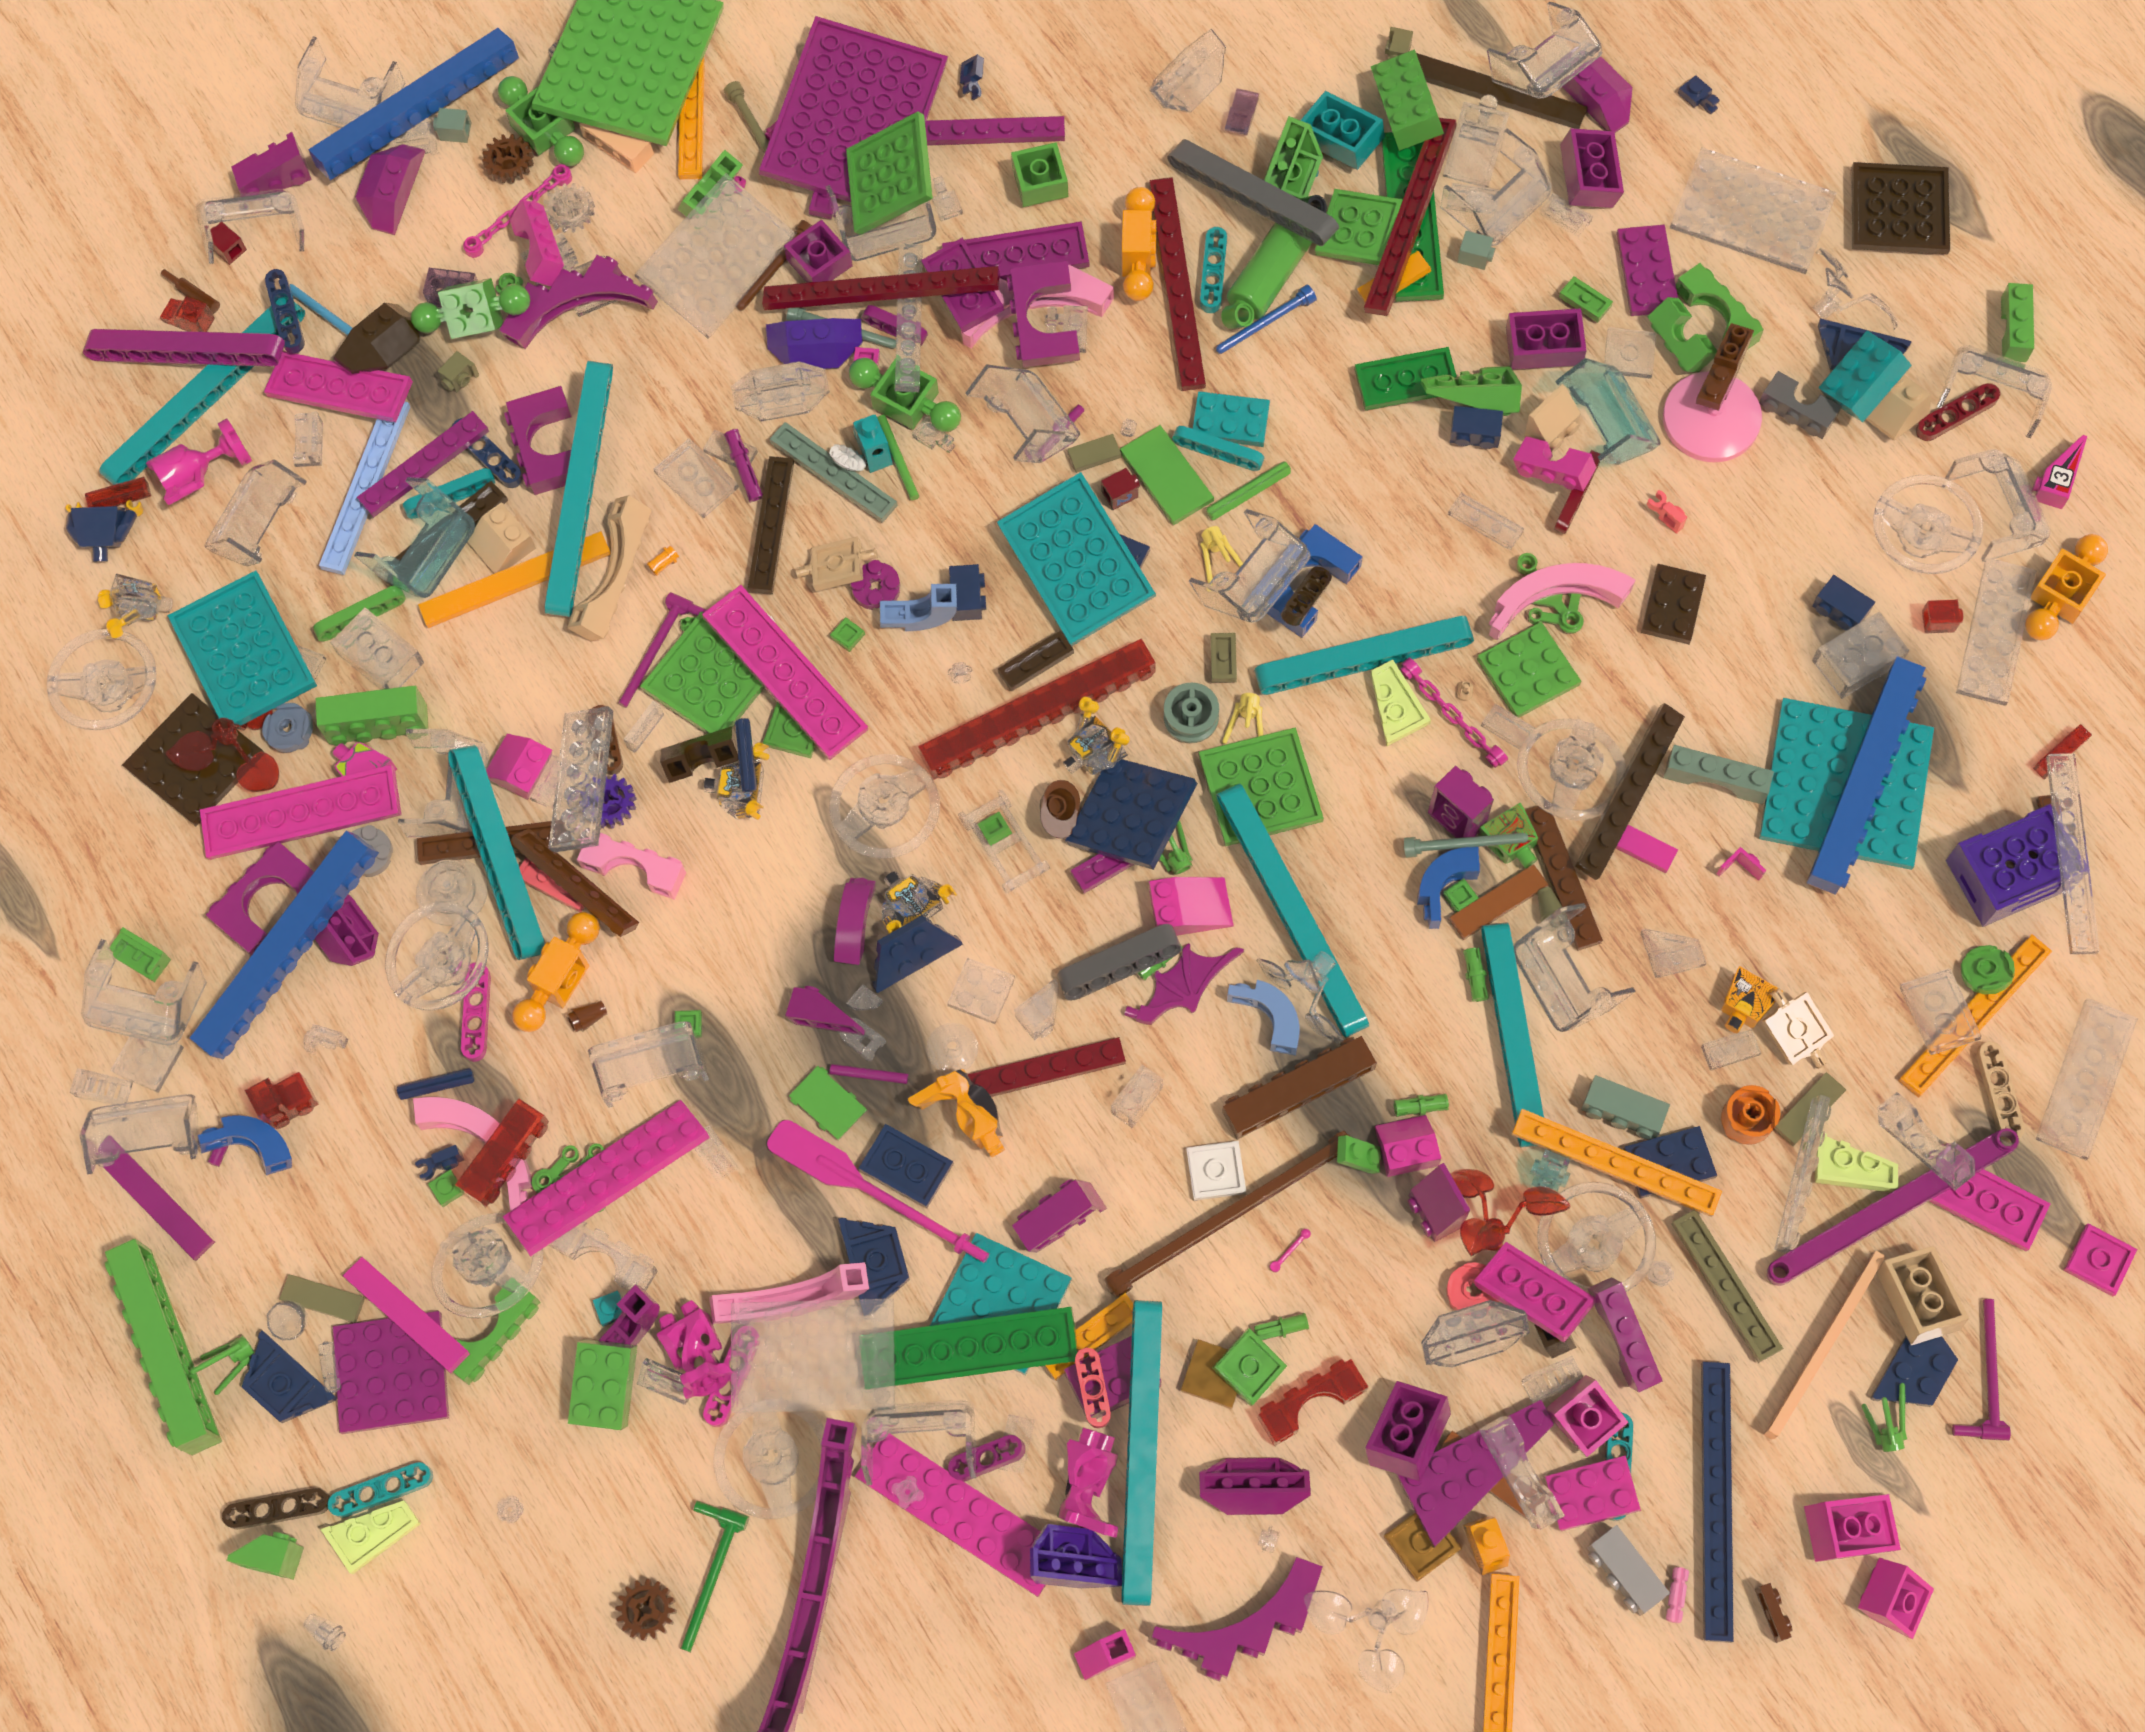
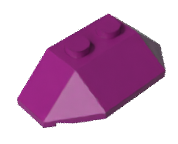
(1603, 93)
(388, 186)
(349, 934)
(1254, 1486)

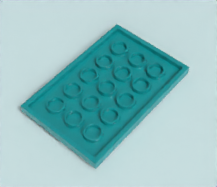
(1076, 559)
(242, 650)

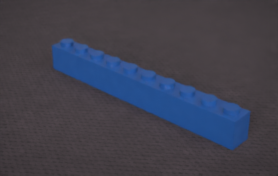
(413, 103)
(1866, 775)
(284, 945)

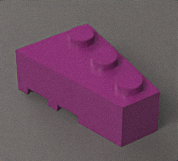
(273, 169)
(1057, 1214)

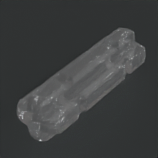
(329, 1367)

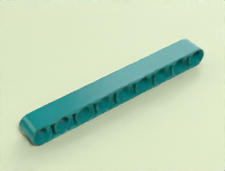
(1363, 655)
(496, 852)
(1511, 1021)

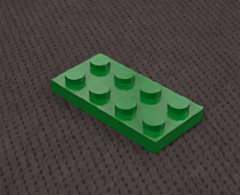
(1399, 378)

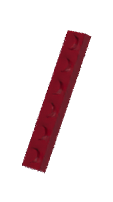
(1050, 1067)

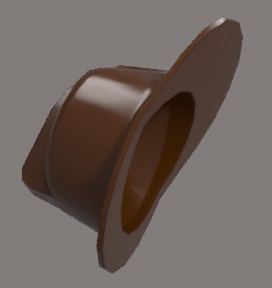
(1059, 808)

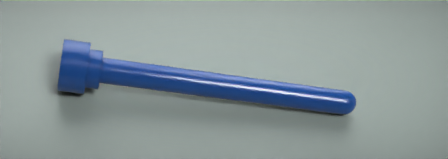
(1304, 297)

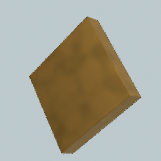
(1203, 1380)
(1416, 1550)

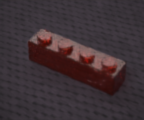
(119, 493)
(2068, 745)

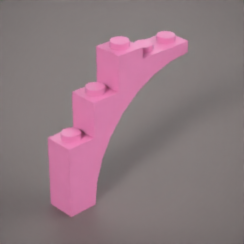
(1084, 292)

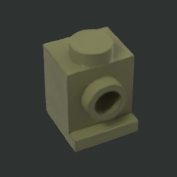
(1399, 42)
(457, 372)

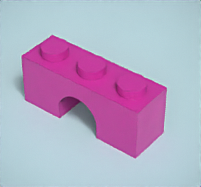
(1571, 471)

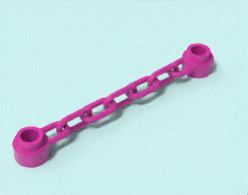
(559, 179)
(1495, 754)

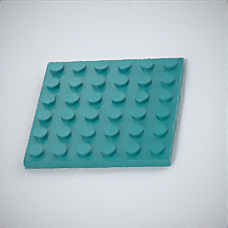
(1811, 767)

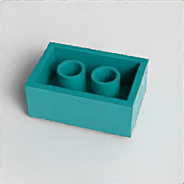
(1344, 129)
(1865, 376)

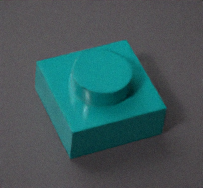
(607, 1309)

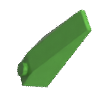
(1489, 389)

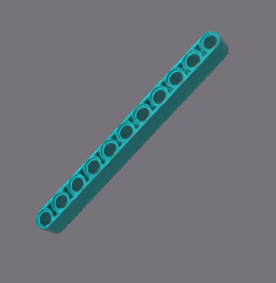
(184, 408)
(579, 489)
(1290, 905)
(1142, 1453)

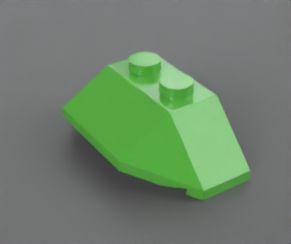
(1295, 159)

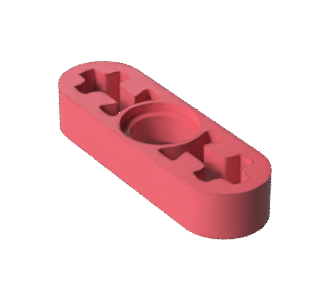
(1081, 1369)

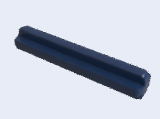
(745, 755)
(435, 1084)

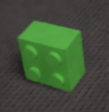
(1039, 174)

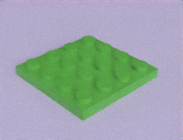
(889, 173)
(703, 680)
(1273, 776)

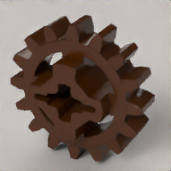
(508, 158)
(640, 1621)

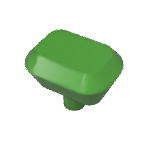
(685, 622)

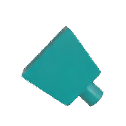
(869, 438)

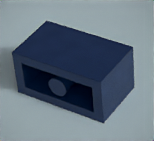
(1476, 427)
(968, 591)
(1843, 603)

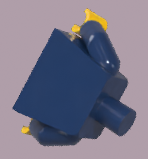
(101, 526)

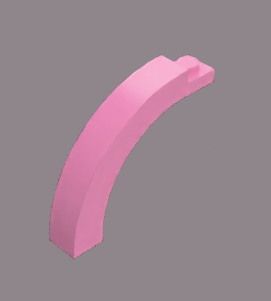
(1560, 579)
(458, 1115)
(839, 1284)

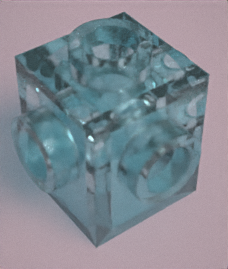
(1550, 1171)

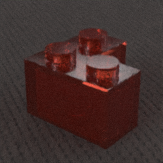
(282, 1101)

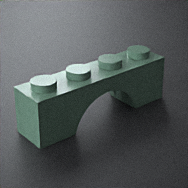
(1693, 766)

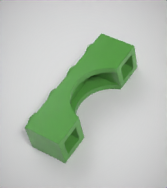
(1701, 288)
(491, 1346)

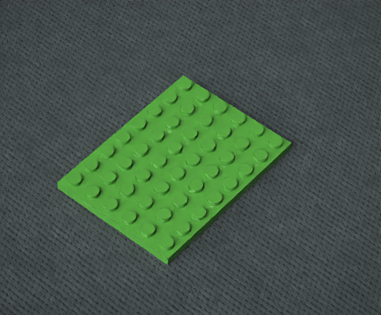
(628, 64)

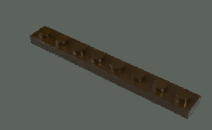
(1629, 791)

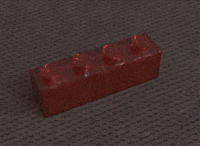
(503, 1153)

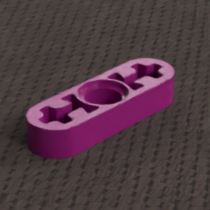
(885, 321)
(1002, 1444)

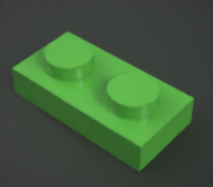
(1585, 297)
(1358, 1154)

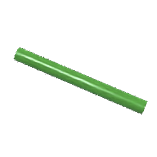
(898, 458)

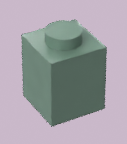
(452, 125)
(1476, 250)

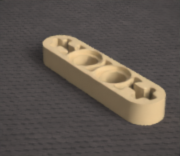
(2004, 1091)

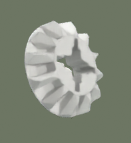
(847, 458)

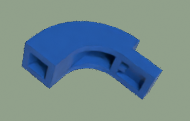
(1449, 867)
(250, 1133)

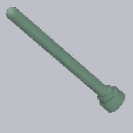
(800, 314)
(1415, 846)

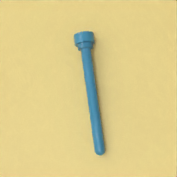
(321, 310)

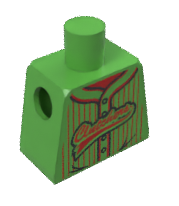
(1512, 821)

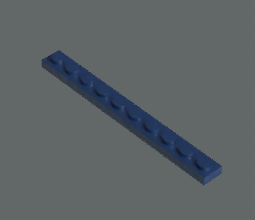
(1717, 1503)

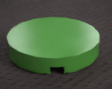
(1987, 969)

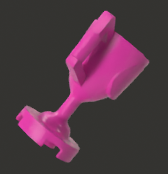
(184, 469)

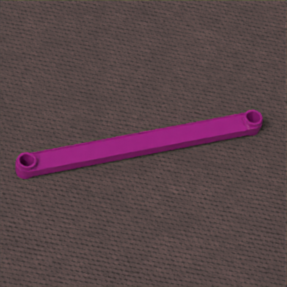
(1883, 1212)

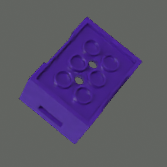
(1993, 887)

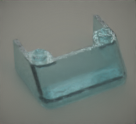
(1612, 408)
(433, 549)

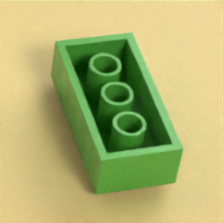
(1407, 100)
(371, 714)

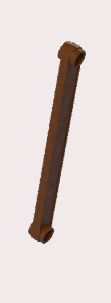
(1121, 1281)

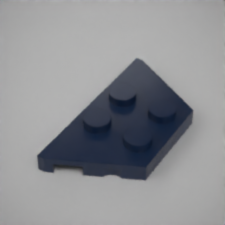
(1840, 338)
(910, 950)
(880, 1252)
(1922, 1370)
(282, 1382)

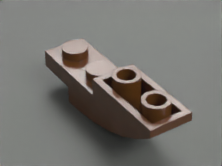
(1725, 367)

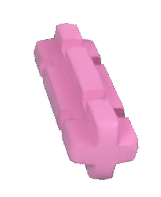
(1677, 1595)

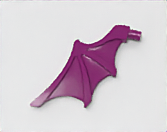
(1182, 984)

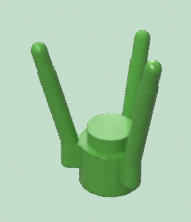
(1179, 860)
(238, 1350)
(1891, 1437)

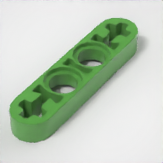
(377, 604)

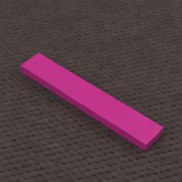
(406, 1315)

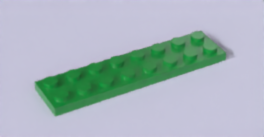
(1397, 174)
(985, 1346)

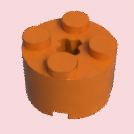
(1760, 1105)

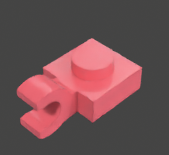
(1669, 514)

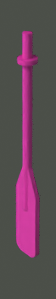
(836, 1169)

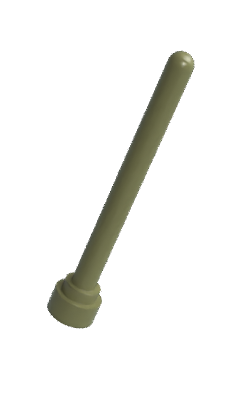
(735, 93)

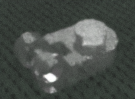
(855, 1040)

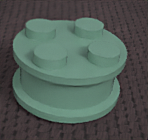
(1191, 712)

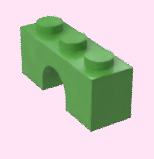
(723, 164)
(2019, 312)
(1669, 322)

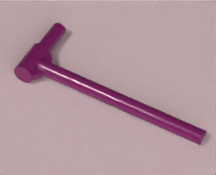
(677, 606)
(1993, 1428)

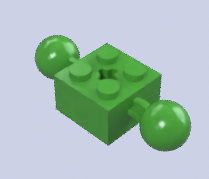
(536, 127)
(456, 310)
(904, 406)

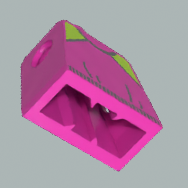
(359, 759)

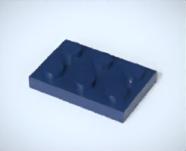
(1680, 1151)
(906, 1166)

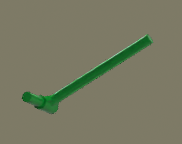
(732, 1523)

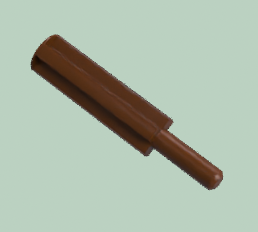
(192, 291)

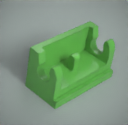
(139, 954)

